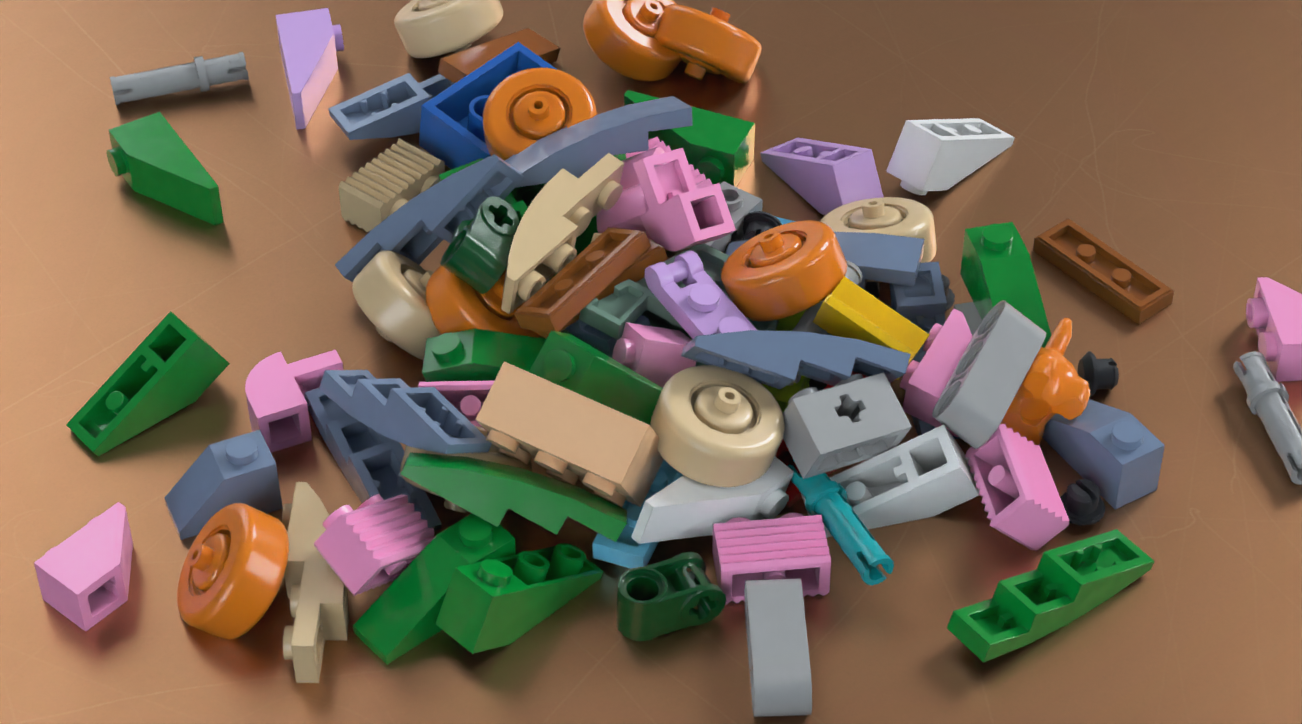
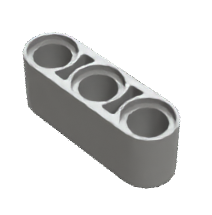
(989, 374)
(777, 648)

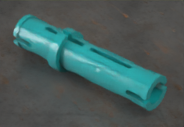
(830, 501)

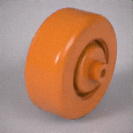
(624, 37)
(708, 43)
(532, 107)
(784, 270)
(460, 307)
(233, 571)

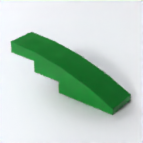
(493, 488)
(1050, 597)

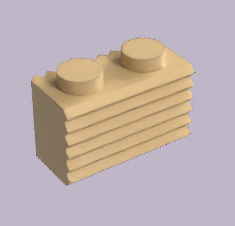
(387, 184)

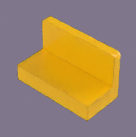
(861, 316)

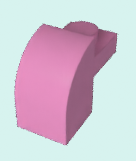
(678, 211)
(278, 400)

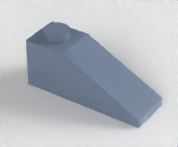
(1109, 451)

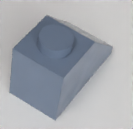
(224, 475)

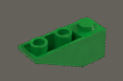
(507, 596)

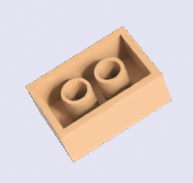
(570, 436)

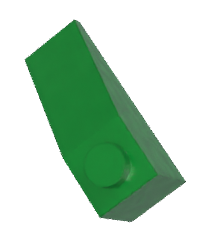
(713, 144)
(163, 167)
(999, 269)
(477, 354)
(596, 376)
(150, 385)
(411, 604)

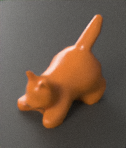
(1048, 389)

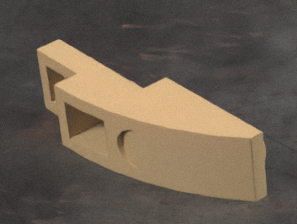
(551, 224)
(313, 587)

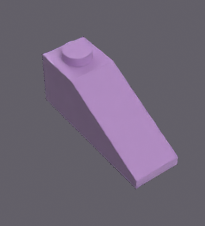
(308, 58)
(825, 172)

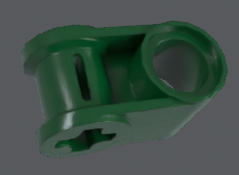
(482, 245)
(663, 595)

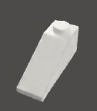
(944, 152)
(909, 481)
(692, 508)

